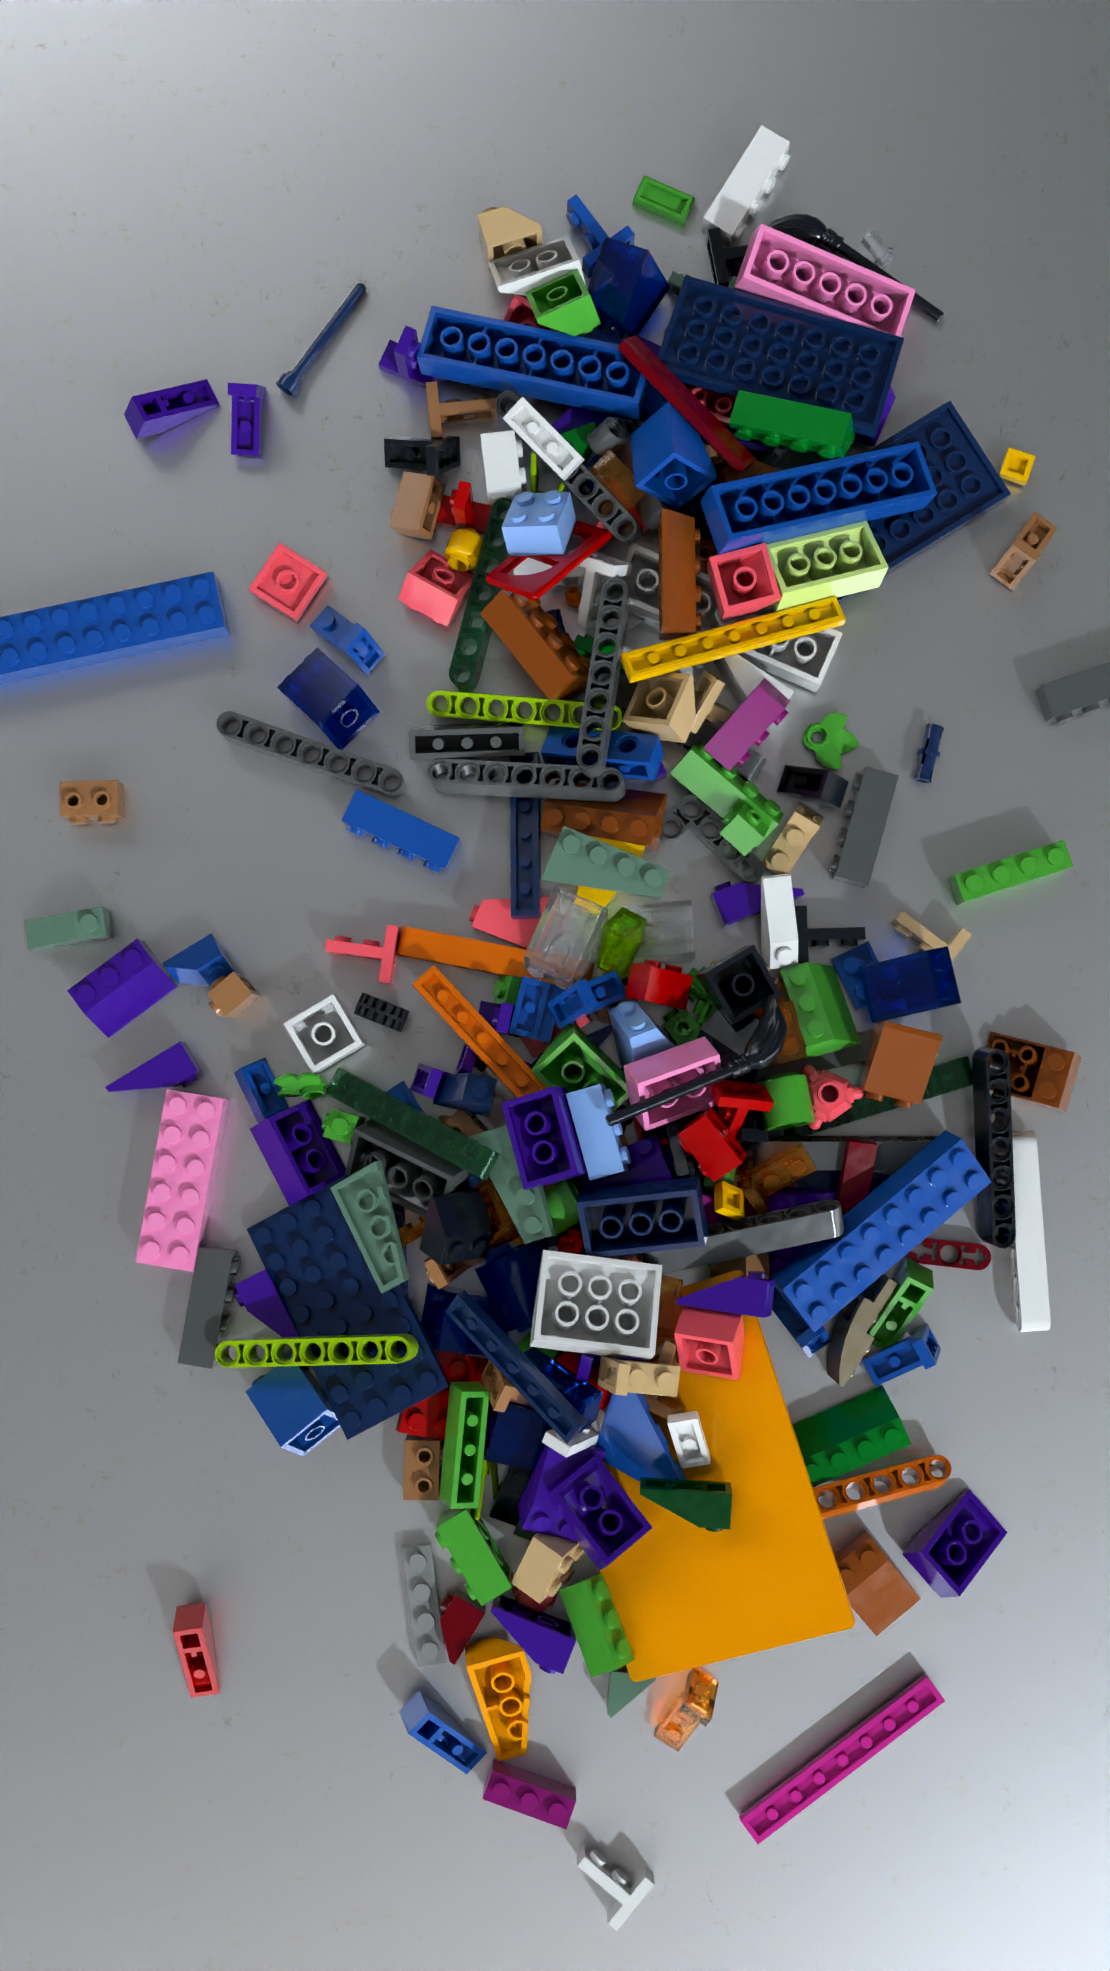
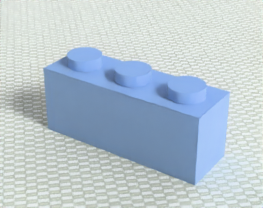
(597, 1140)

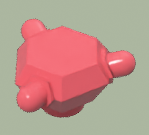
(829, 1094)

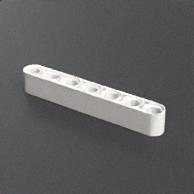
(1028, 1249)

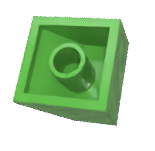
(564, 305)

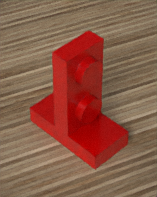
(462, 512)
(736, 1099)

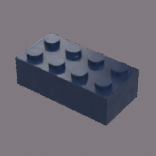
(642, 1217)

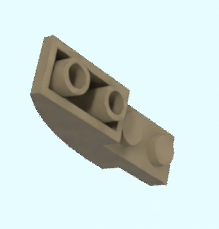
(850, 1335)

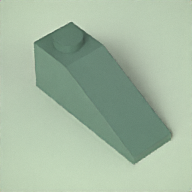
(69, 928)

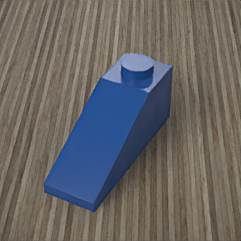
(440, 1732)

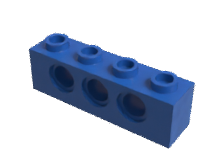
(630, 753)

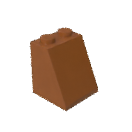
(899, 1063)

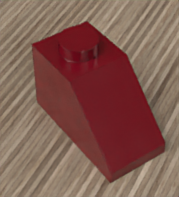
(459, 1621)

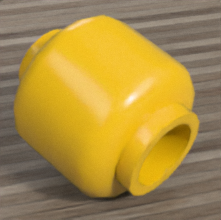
(463, 549)

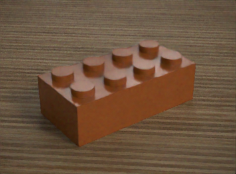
(538, 645)

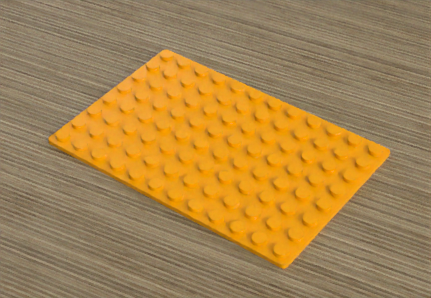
(740, 1590)

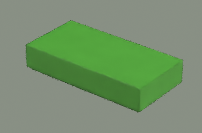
(663, 200)

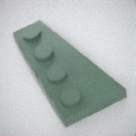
(597, 865)
(525, 1207)
(372, 1221)

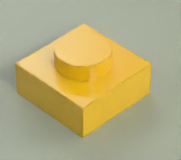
(1016, 466)
(729, 1200)

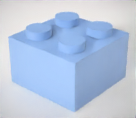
(539, 523)

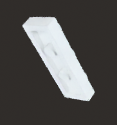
(543, 438)

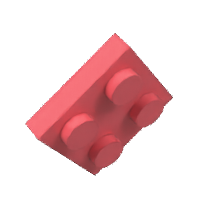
(288, 582)

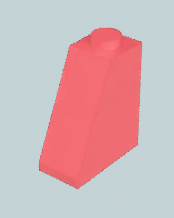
(495, 920)

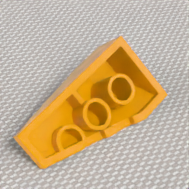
(503, 1692)

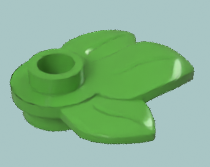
(834, 740)
(304, 1084)

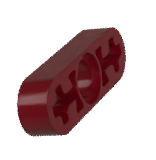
(968, 1263)

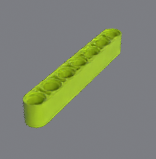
(511, 708)
(303, 1355)

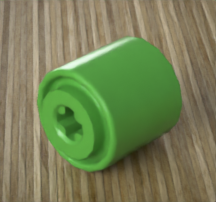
(791, 1102)
(562, 1204)

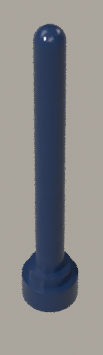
(291, 381)

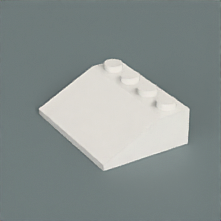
(596, 1306)

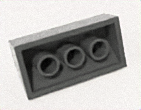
(409, 1168)

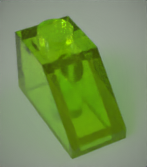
(621, 941)

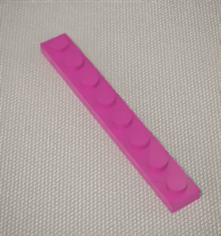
(841, 1759)

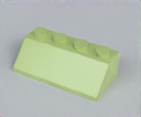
(826, 564)

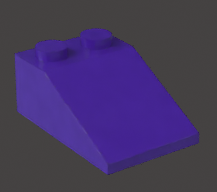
(536, 1507)
(599, 1512)
(955, 1545)
(541, 1635)

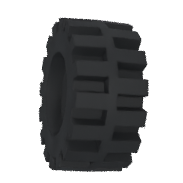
(381, 1012)

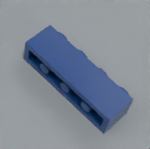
(400, 830)

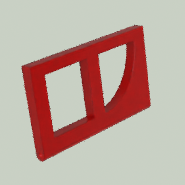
(537, 584)

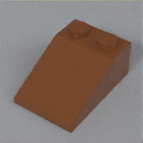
(873, 1583)

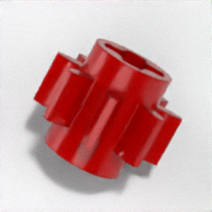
(571, 1242)

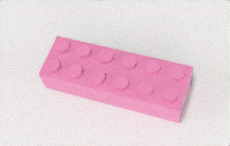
(821, 282)
(182, 1179)

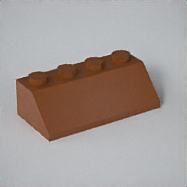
(677, 575)
(631, 820)

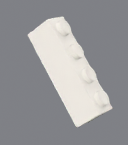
(746, 185)

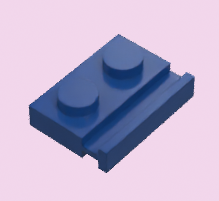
(847, 970)
(531, 1013)

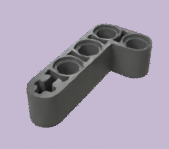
(615, 435)
(714, 844)

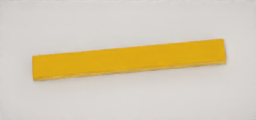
(732, 639)

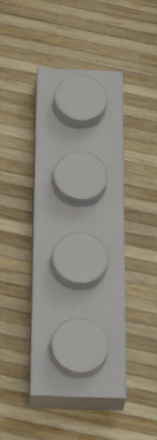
(424, 1604)

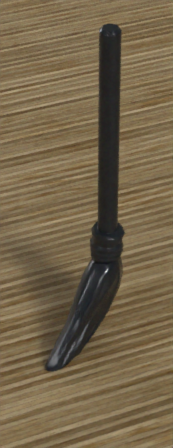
(813, 231)
(759, 1052)

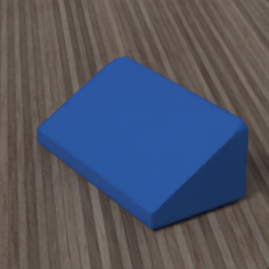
(259, 1090)

